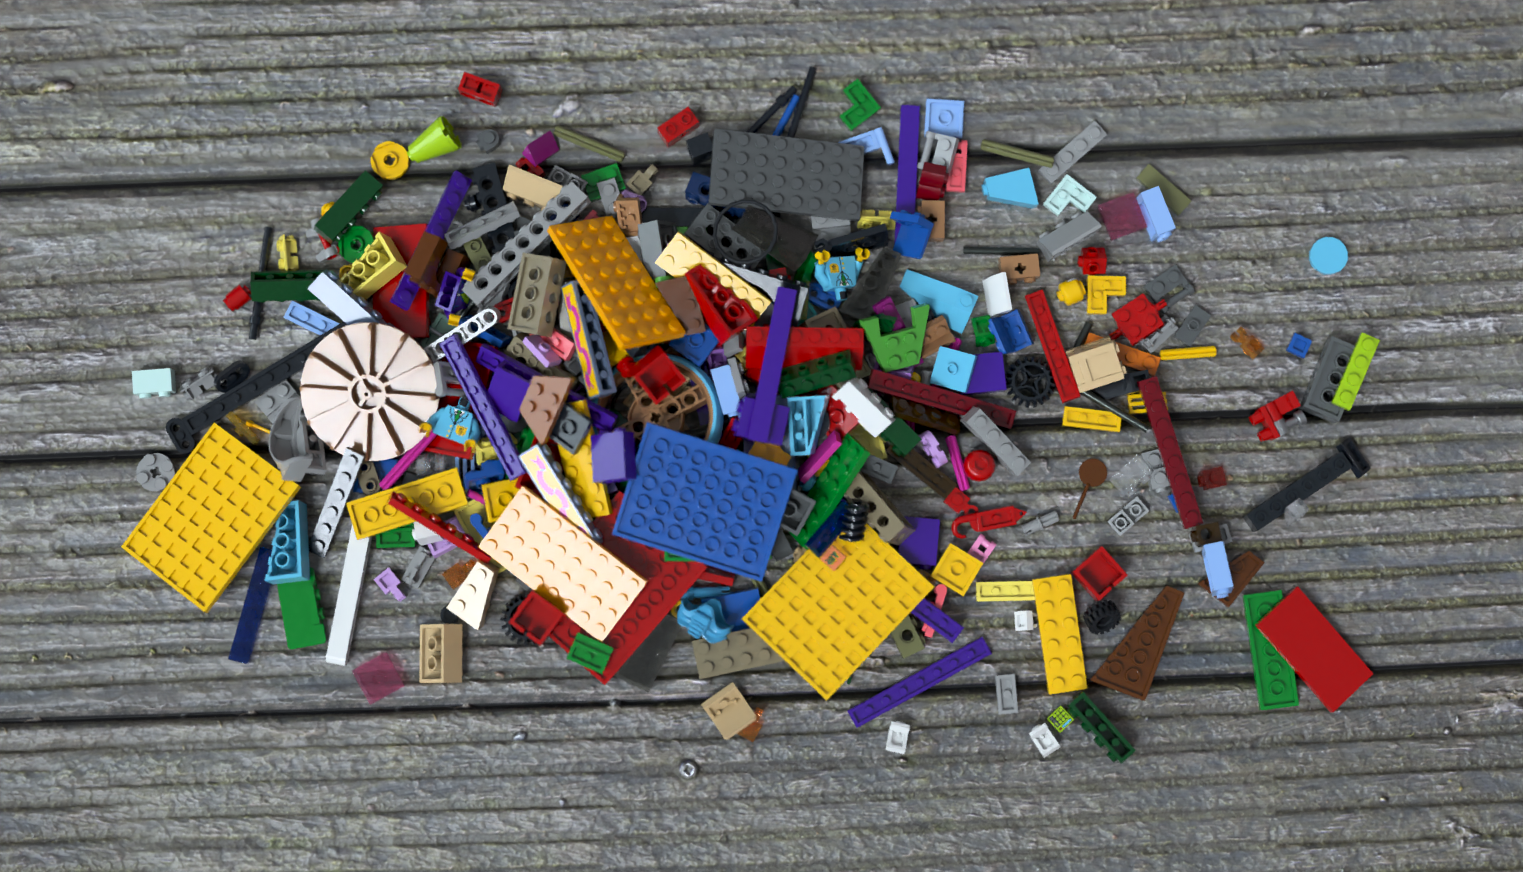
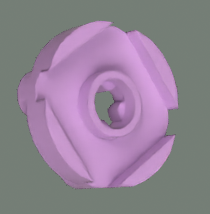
(931, 448)

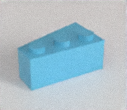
(805, 423)

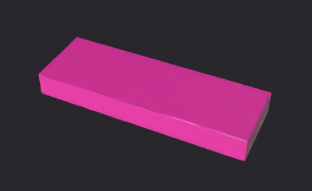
(821, 455)

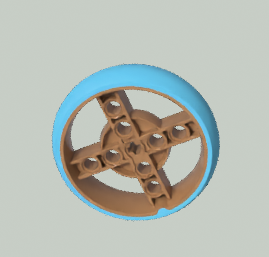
(703, 392)

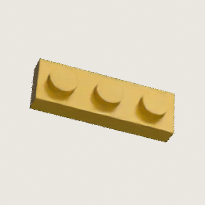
(1091, 419)

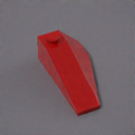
(722, 309)

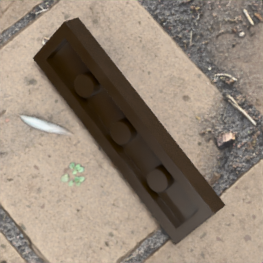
(924, 415)
(925, 472)

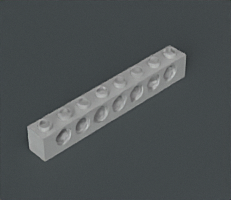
(537, 243)

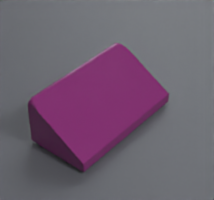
(541, 148)

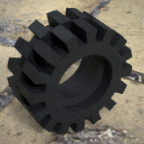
(1102, 617)

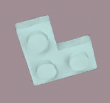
(1066, 192)

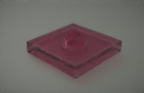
(1122, 216)
(378, 678)

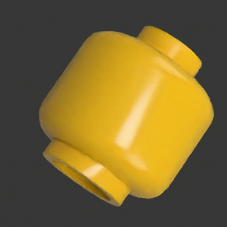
(1071, 291)

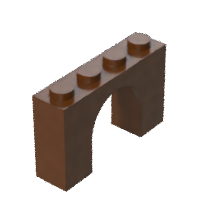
(425, 260)

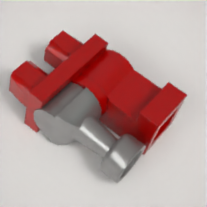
(1272, 417)

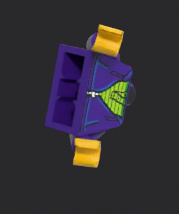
(451, 296)

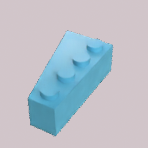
(290, 546)

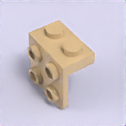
(729, 711)

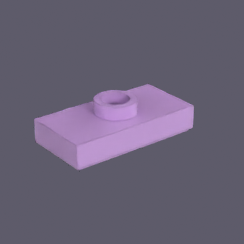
(542, 351)

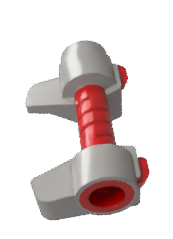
(329, 251)

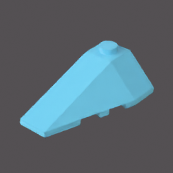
(942, 298)

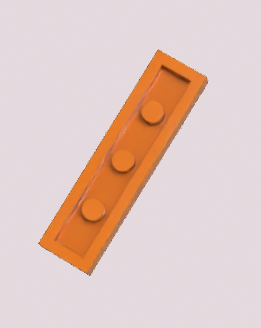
(1132, 357)

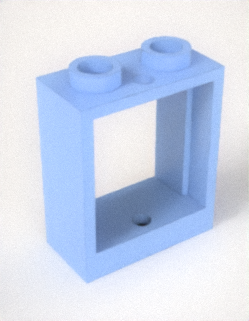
(1156, 214)
(725, 389)
(1217, 569)

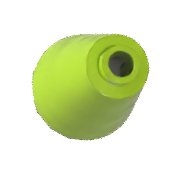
(434, 141)

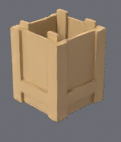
(1095, 364)

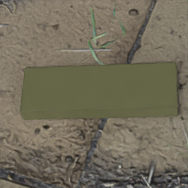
(1173, 196)

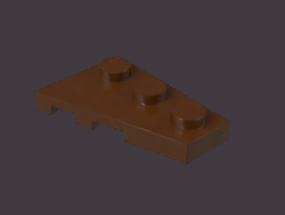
(683, 304)
(1241, 572)

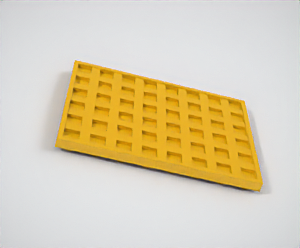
(210, 517)
(836, 619)

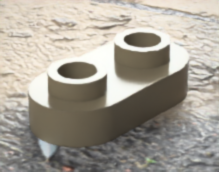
(368, 476)

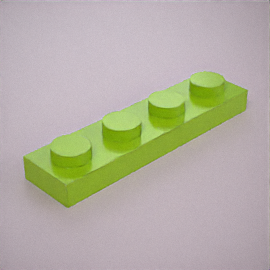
(1355, 371)

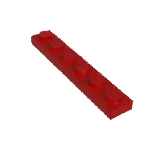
(1052, 346)
(435, 524)

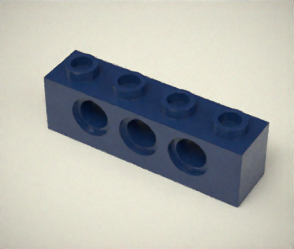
(697, 185)

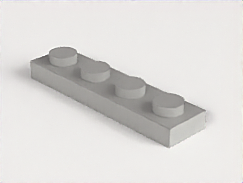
(1073, 152)
(482, 225)

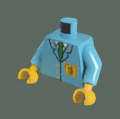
(839, 272)
(454, 424)

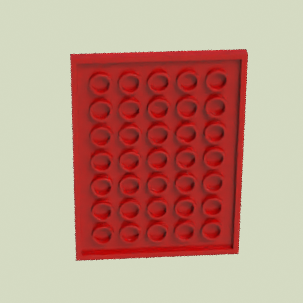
(663, 590)

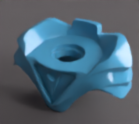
(704, 620)

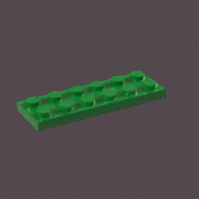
(833, 484)
(1272, 674)

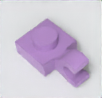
(388, 583)

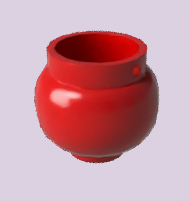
(979, 465)

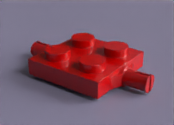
(1138, 319)

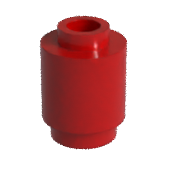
(237, 297)

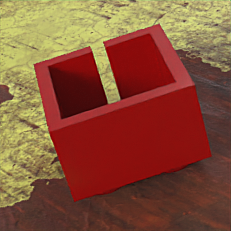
(655, 371)
(1098, 572)
(538, 617)

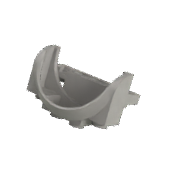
(294, 449)

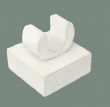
(1024, 620)

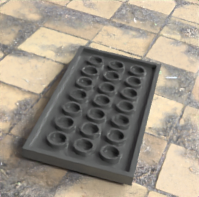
(786, 174)

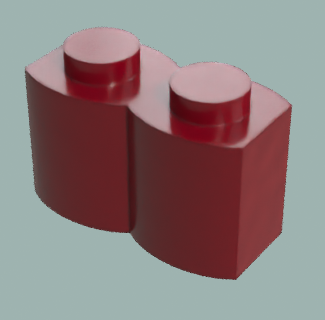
(932, 181)

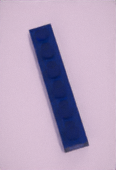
(252, 610)

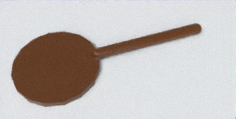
(1092, 474)

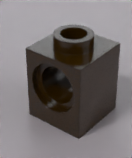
(1214, 534)

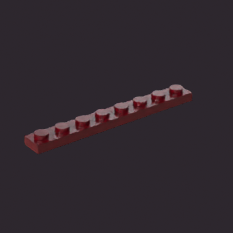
(938, 397)
(1170, 452)

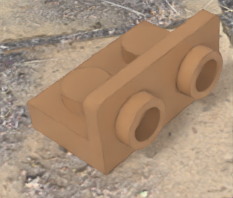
(628, 214)
(936, 335)

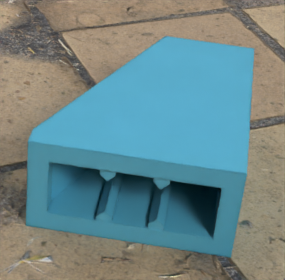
(1011, 188)

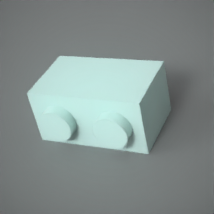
(154, 382)

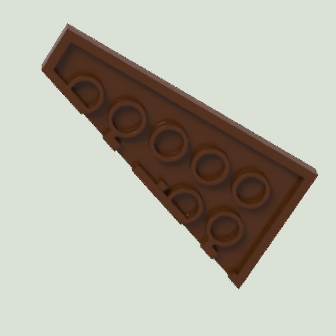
(1137, 656)

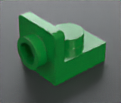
(982, 334)

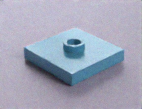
(953, 369)

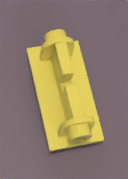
(869, 220)
(285, 247)

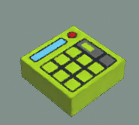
(1060, 719)

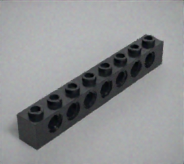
(485, 174)

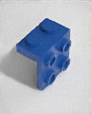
(912, 234)
(1010, 332)

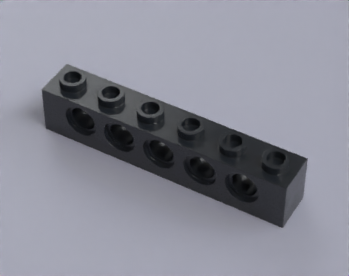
(1301, 488)

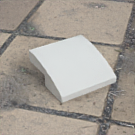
(997, 294)

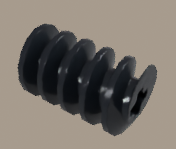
(856, 520)

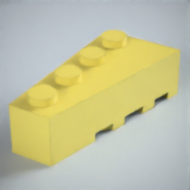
(375, 267)

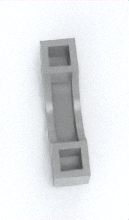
(996, 440)

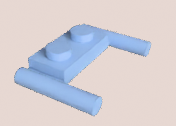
(872, 141)

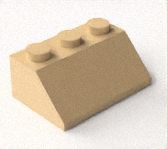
(529, 188)
(441, 653)

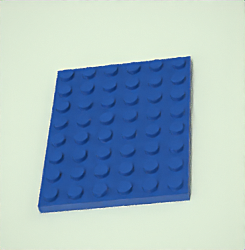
(704, 501)

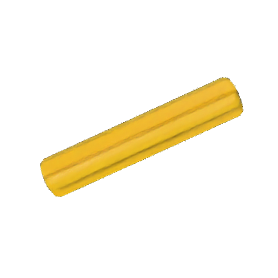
(1185, 353)

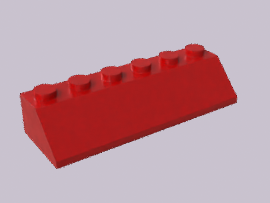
(805, 345)

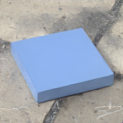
(944, 117)

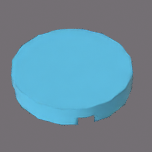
(1328, 255)

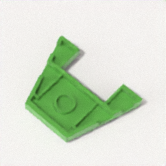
(899, 347)

